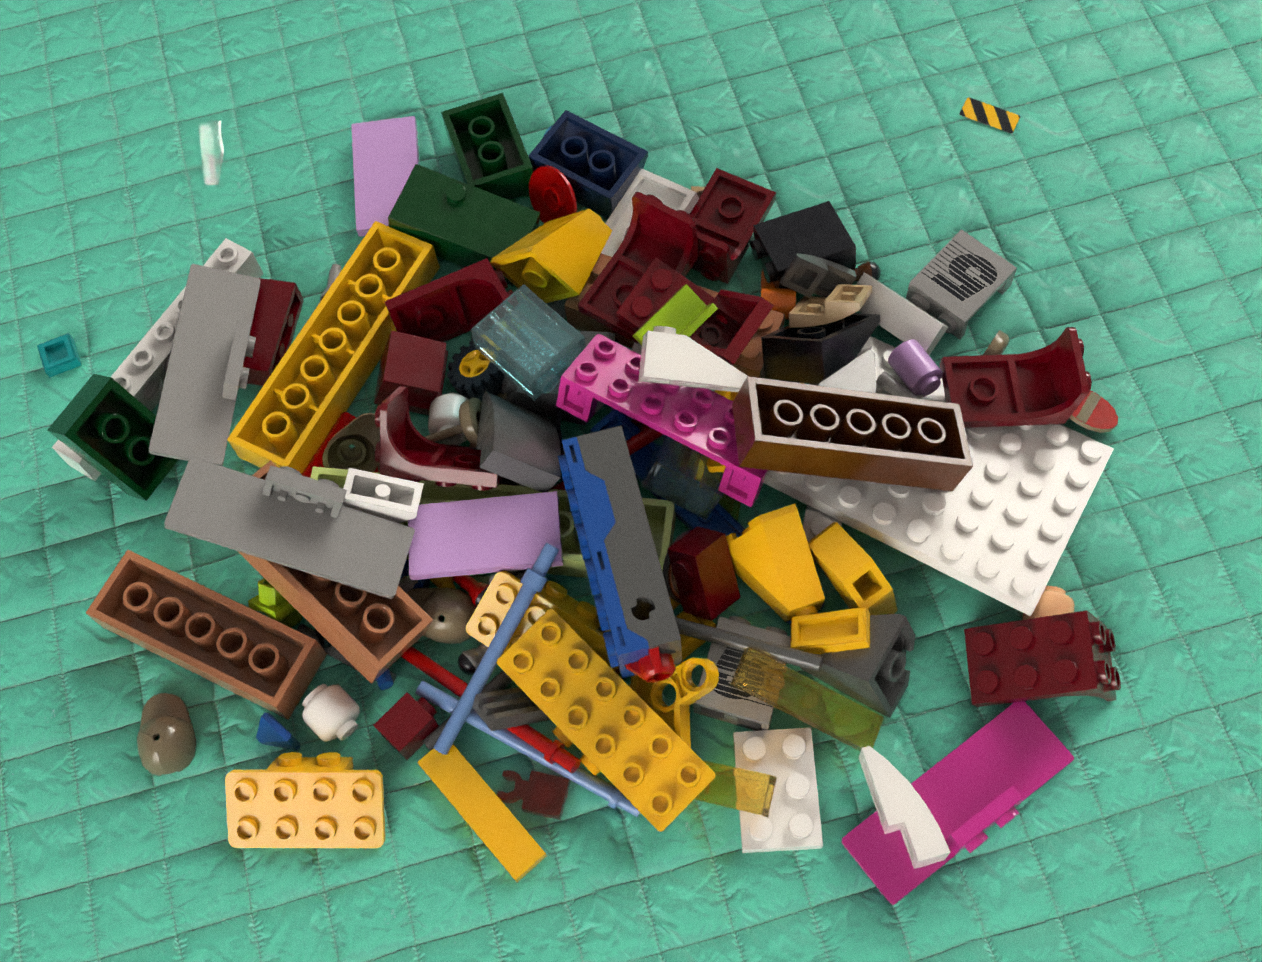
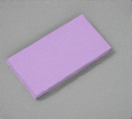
(381, 165)
(483, 535)

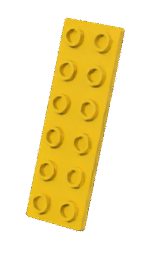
(605, 720)

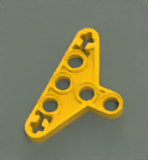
(678, 714)

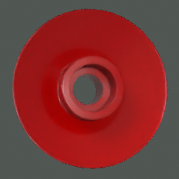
(551, 194)

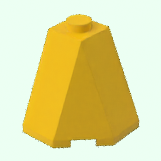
(778, 563)

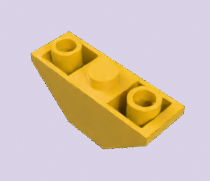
(852, 571)

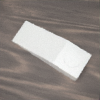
(683, 362)

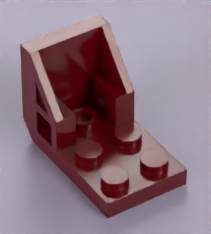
(723, 333)

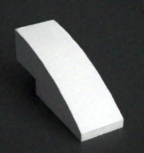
(901, 316)
(903, 810)

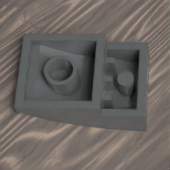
(518, 444)

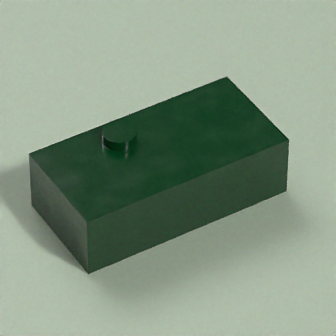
(459, 218)

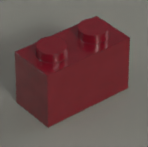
(704, 573)

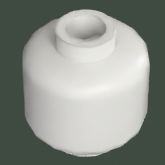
(444, 415)
(330, 712)

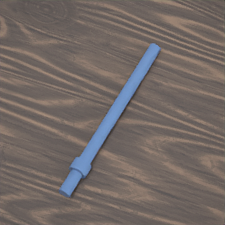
(533, 582)

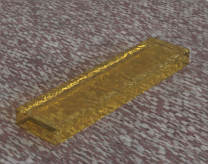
(806, 700)

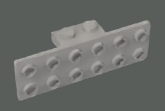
(206, 365)
(291, 524)

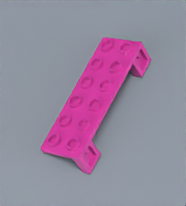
(686, 414)

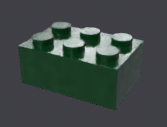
(489, 147)
(113, 436)

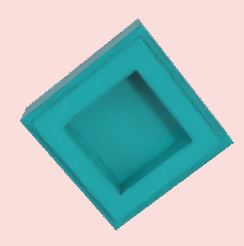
(59, 355)

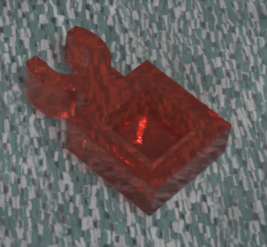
(541, 795)

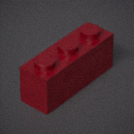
(273, 326)

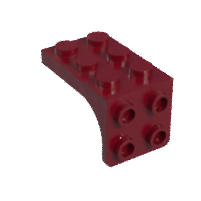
(726, 222)
(651, 234)
(449, 303)
(1019, 388)
(412, 457)
(1041, 659)

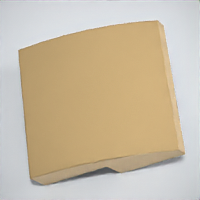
(840, 304)

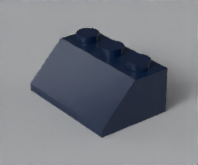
(591, 159)

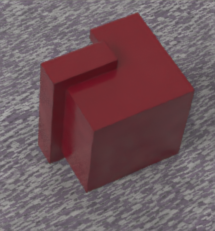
(412, 364)

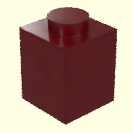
(407, 724)

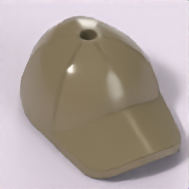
(363, 436)
(453, 605)
(166, 717)

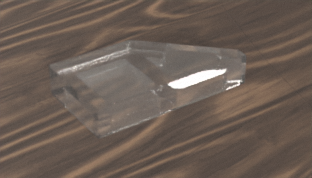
(211, 150)

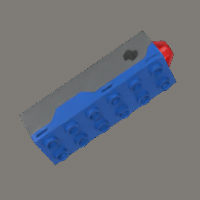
(620, 556)

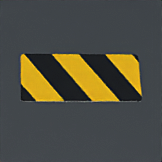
(989, 115)

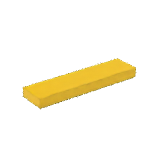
(483, 811)

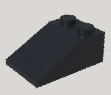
(815, 351)

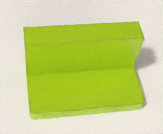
(682, 311)

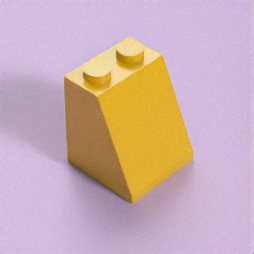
(556, 256)

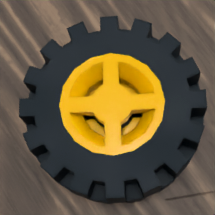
(474, 373)

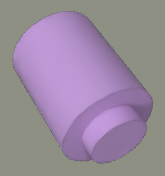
(915, 368)

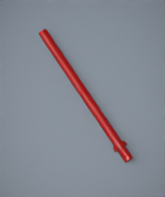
(552, 750)

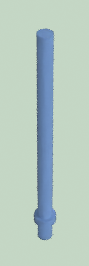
(580, 776)

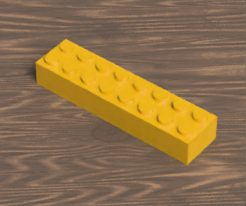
(332, 351)

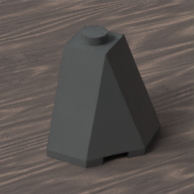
(874, 673)

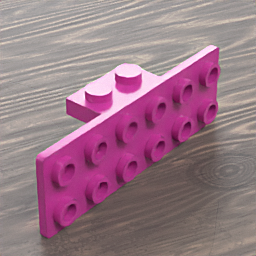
(966, 796)

